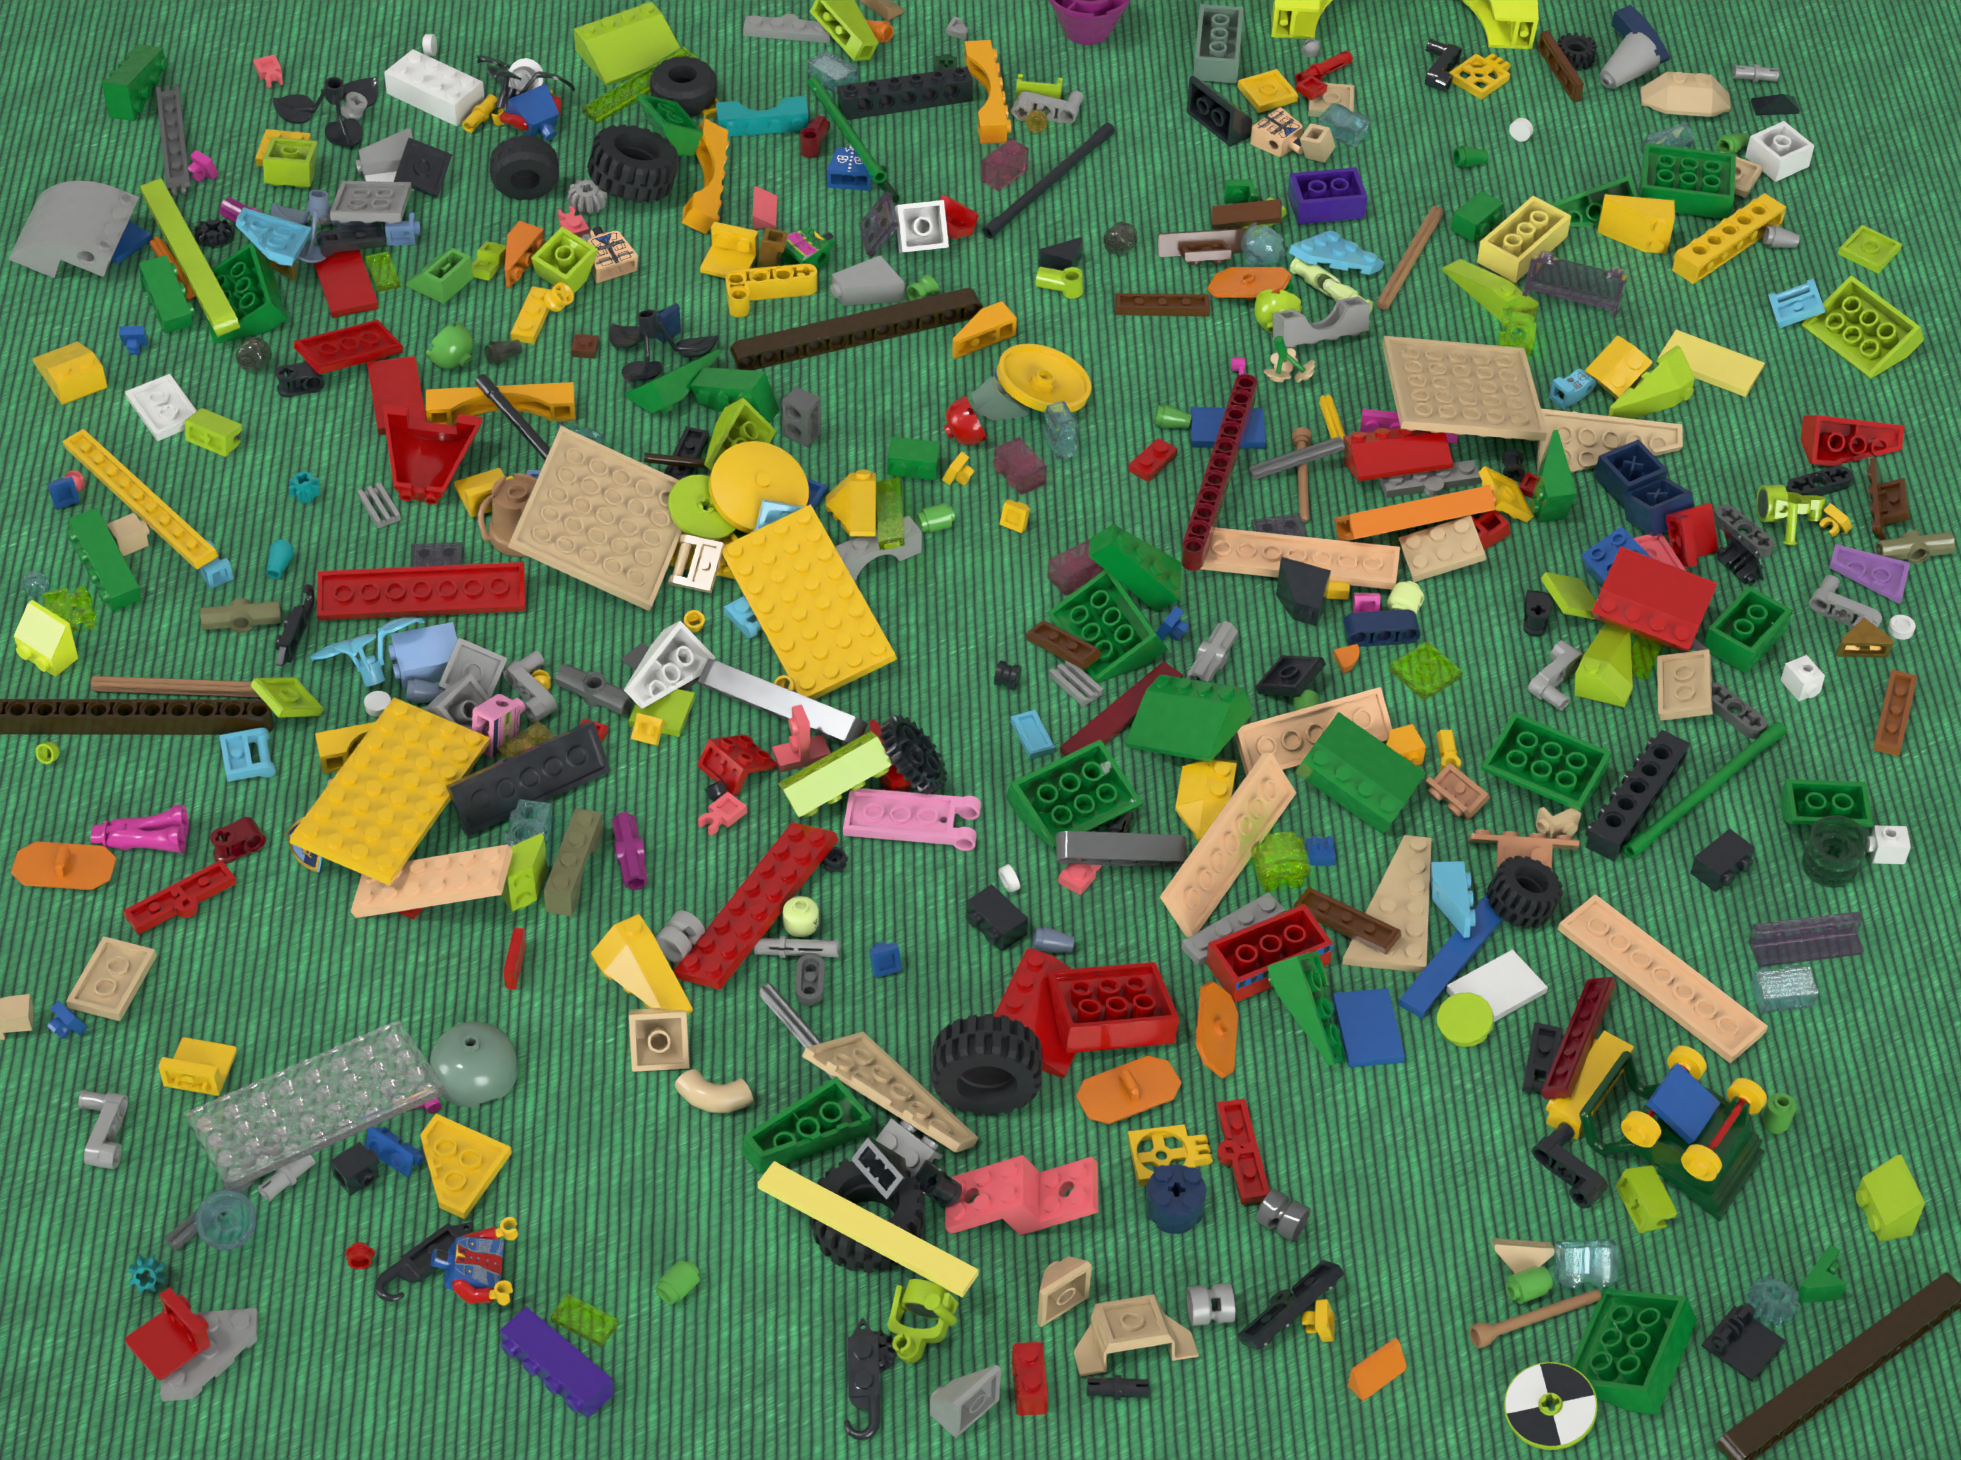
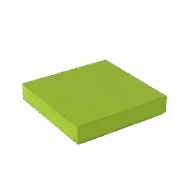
(1870, 249)
(1570, 594)
(287, 697)
(672, 708)

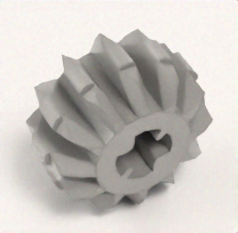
(586, 197)

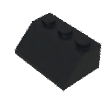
(1217, 113)

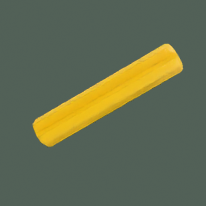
(1331, 416)

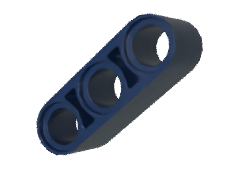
(1382, 628)

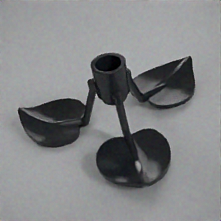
(506, 91)
(345, 133)
(648, 328)

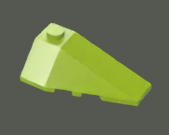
(1488, 288)
(1658, 390)
(736, 425)
(1606, 668)

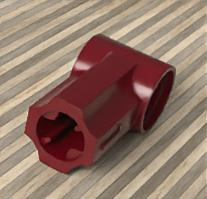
(813, 136)

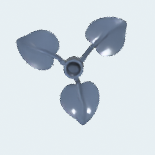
(318, 207)

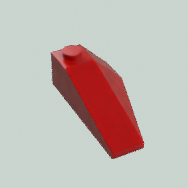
(1843, 440)

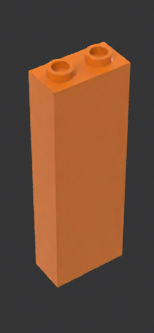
(1415, 513)

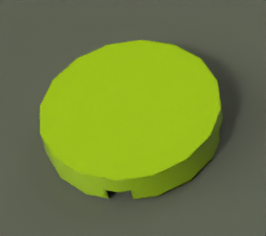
(1465, 1019)

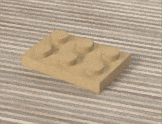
(1442, 548)
(1684, 685)
(111, 978)

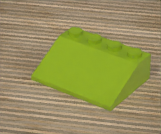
(625, 43)
(1864, 329)

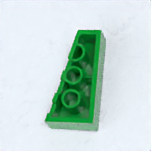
(103, 560)
(1138, 566)
(807, 1127)

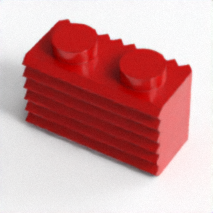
(1029, 1378)

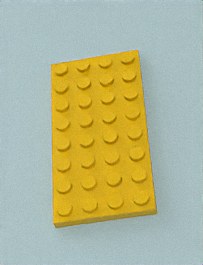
(808, 604)
(389, 791)

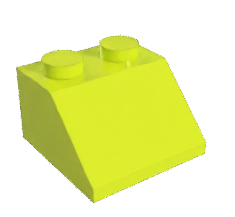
(45, 639)

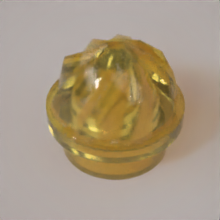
(1036, 121)

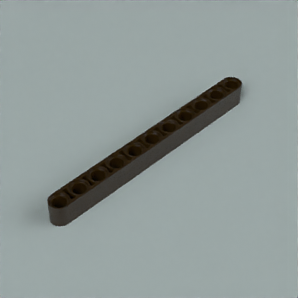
(855, 329)
(133, 716)
(1842, 1370)

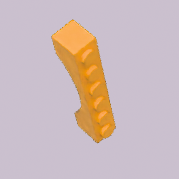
(992, 117)
(703, 206)
(548, 400)

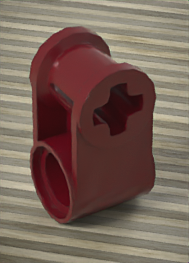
(237, 838)

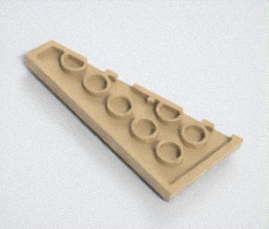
(1592, 435)
(1404, 904)
(880, 1078)

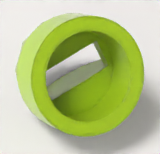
(45, 750)

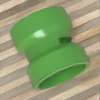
(924, 288)

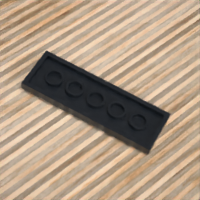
(528, 775)

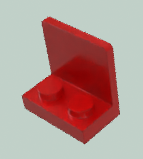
(1692, 533)
(733, 759)

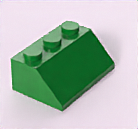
(672, 123)
(1814, 799)

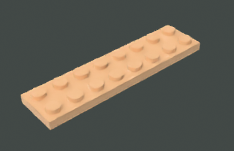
(1261, 555)
(1228, 845)
(1663, 978)

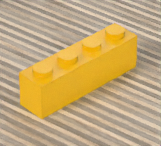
(1599, 1061)

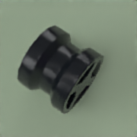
(1007, 675)

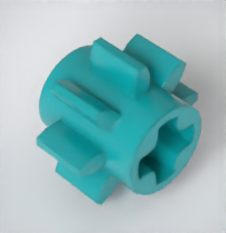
(304, 487)
(147, 1282)

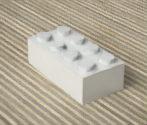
(434, 87)

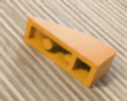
(985, 329)

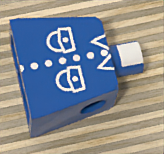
(847, 171)

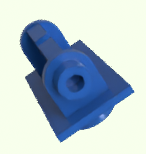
(389, 1150)

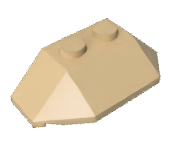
(1686, 95)

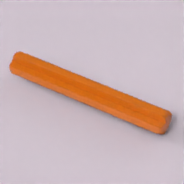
(161, 249)

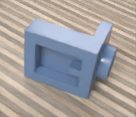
(403, 232)

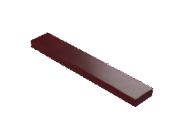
(1118, 714)
(1578, 1038)

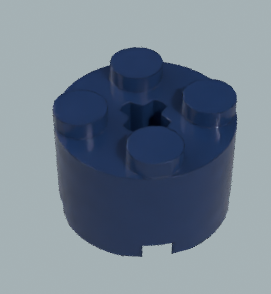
(1175, 1198)

